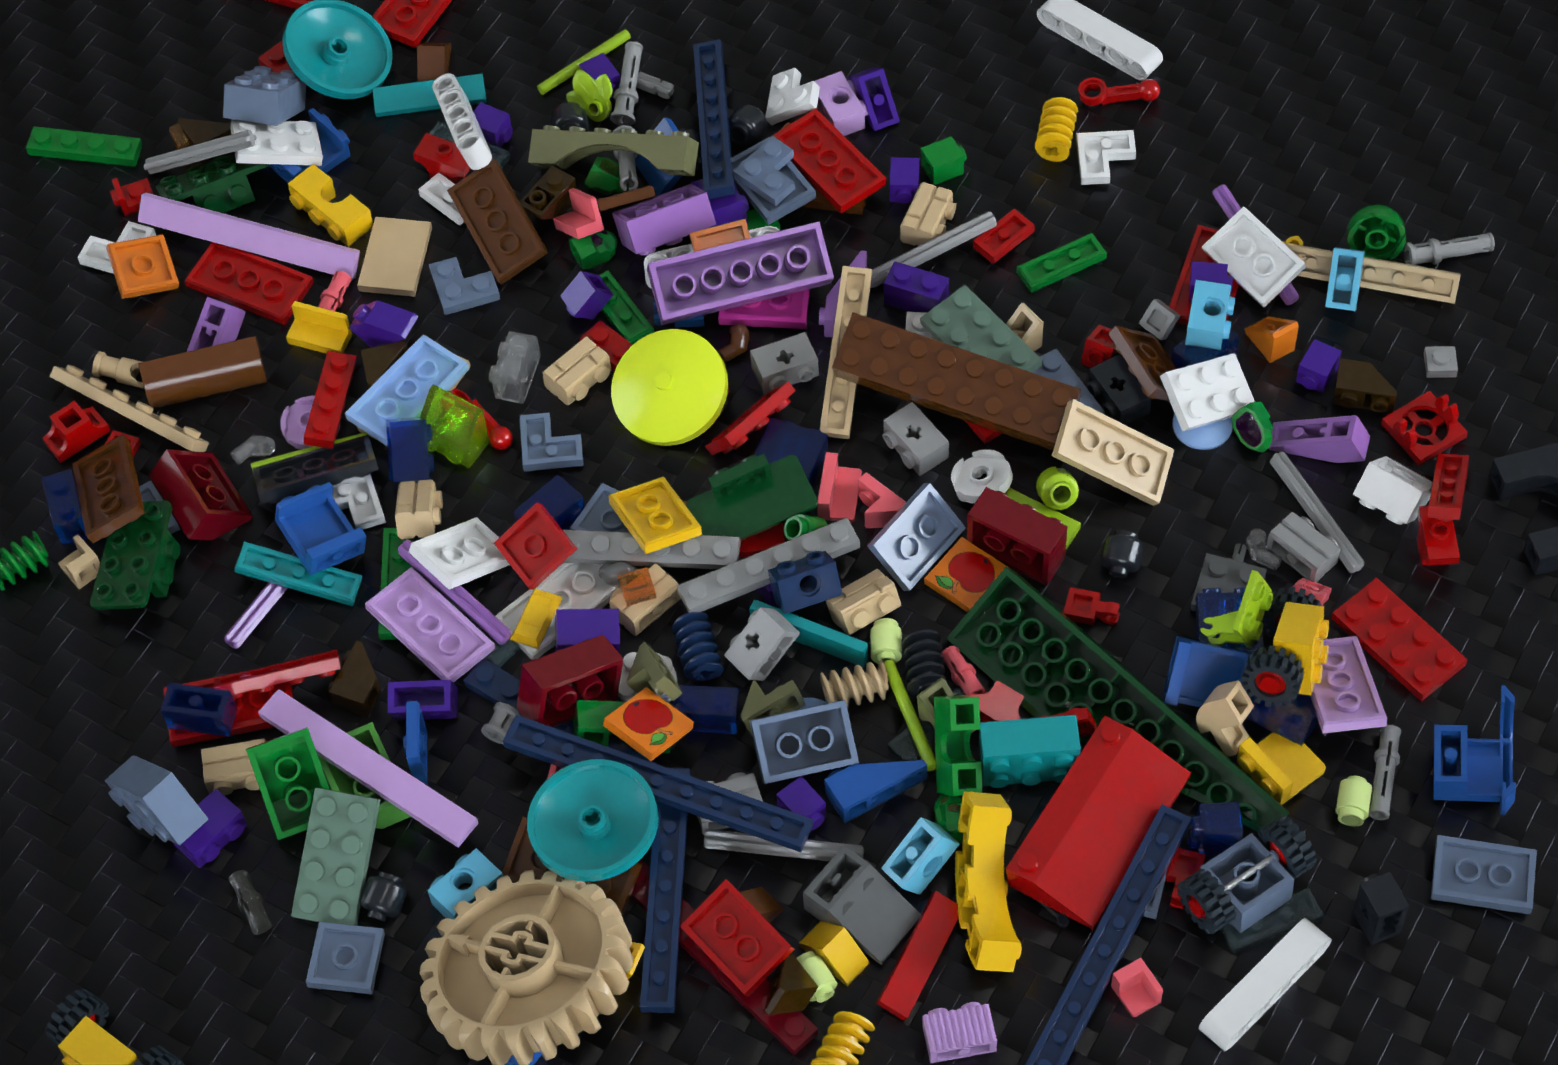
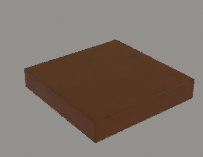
(625, 198)

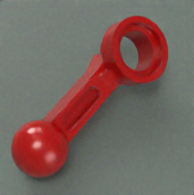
(1146, 90)
(499, 436)

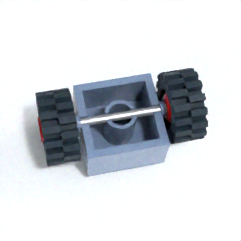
(1248, 878)

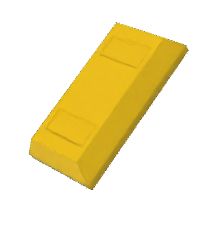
(536, 618)

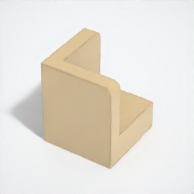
(81, 565)

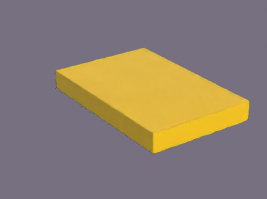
(655, 515)

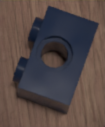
(820, 586)

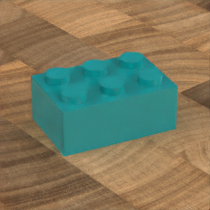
(1028, 750)

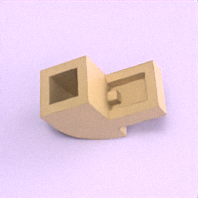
(1224, 714)

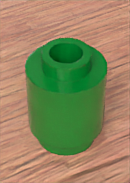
(802, 524)

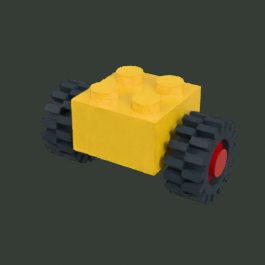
(1297, 650)
(84, 1042)

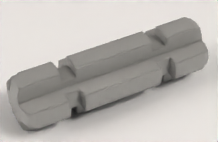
(653, 85)

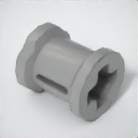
(499, 722)

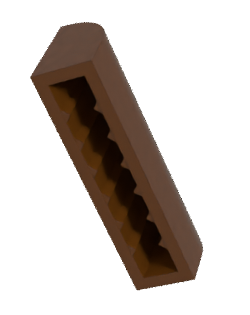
(203, 372)

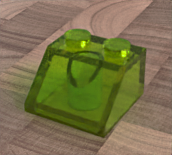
(456, 426)

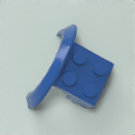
(1476, 767)

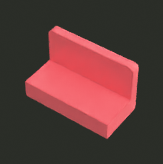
(584, 218)
(838, 490)

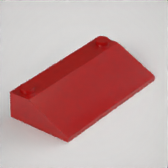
(1095, 823)

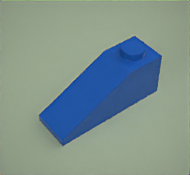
(869, 785)

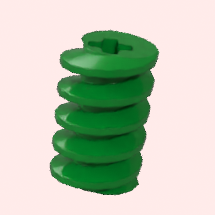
(21, 558)

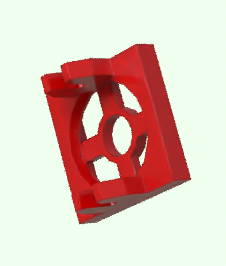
(1397, 425)

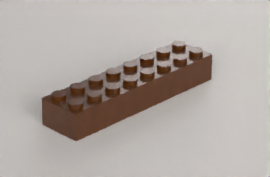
(953, 381)

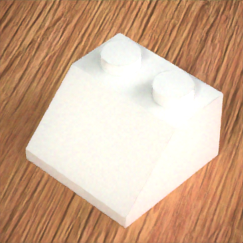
(1393, 490)

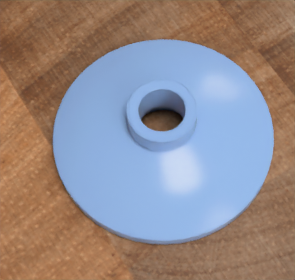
(1206, 436)

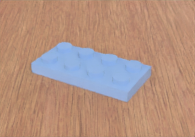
(405, 386)

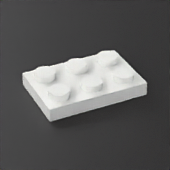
(282, 144)
(1254, 256)
(1207, 391)
(459, 553)

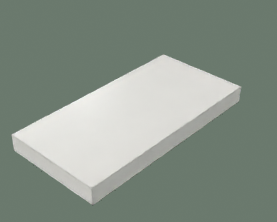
(578, 586)

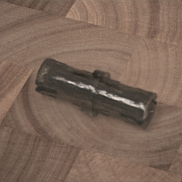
(250, 902)

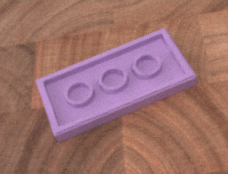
(430, 626)
(1347, 691)

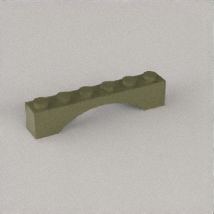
(559, 148)

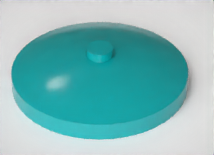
(337, 49)
(592, 820)

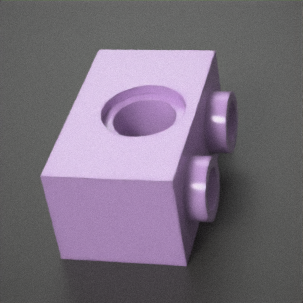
(840, 105)

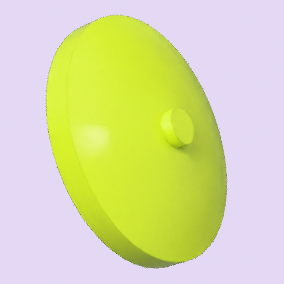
(669, 387)

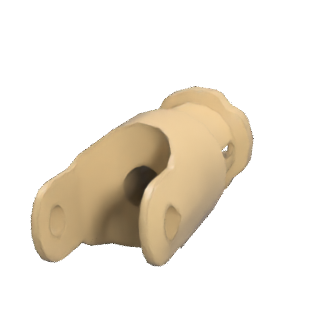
(122, 369)

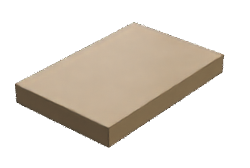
(394, 256)

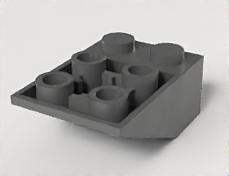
(862, 901)

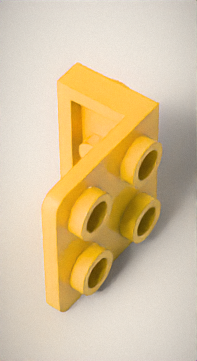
(1280, 765)

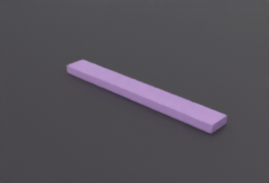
(247, 235)
(371, 769)

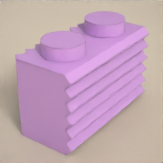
(959, 1032)

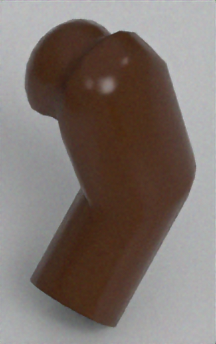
(738, 343)

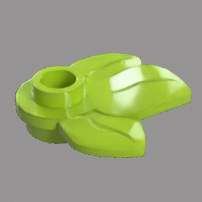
(592, 93)

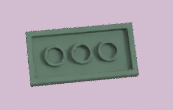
(973, 326)
(335, 857)

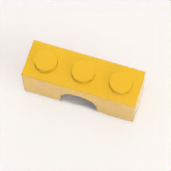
(343, 220)

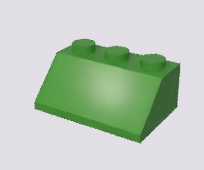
(339, 781)

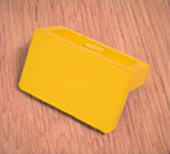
(319, 329)

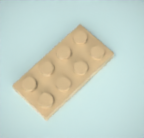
(1113, 452)

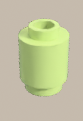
(886, 640)
(1353, 801)
(820, 974)

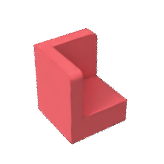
(1137, 987)

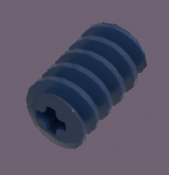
(697, 647)

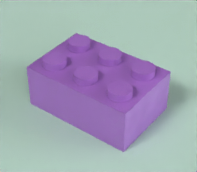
(664, 219)

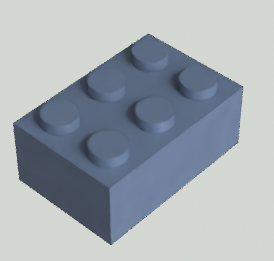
(264, 96)
(804, 741)
(155, 800)

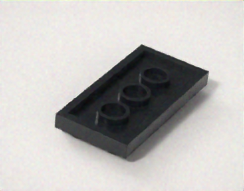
(314, 468)

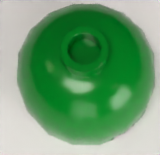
(1377, 232)

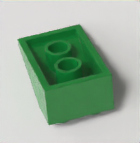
(287, 778)

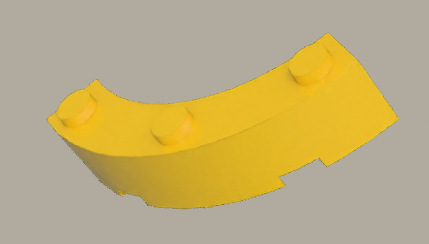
(981, 883)

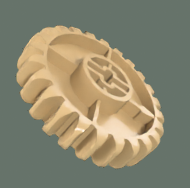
(526, 968)

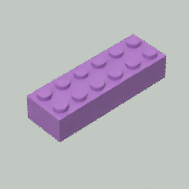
(740, 273)

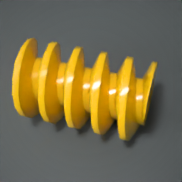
(1056, 129)
(843, 1040)

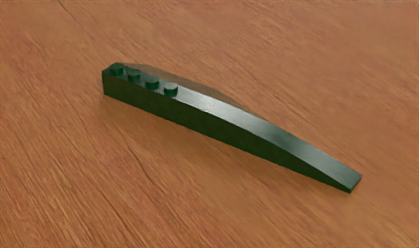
(1059, 667)

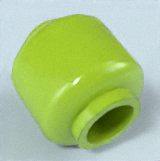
(1057, 488)

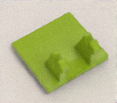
(1245, 624)

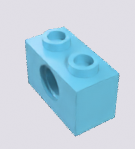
(1344, 279)
(1209, 300)
(920, 856)
(470, 869)

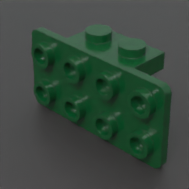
(213, 186)
(753, 497)
(137, 561)

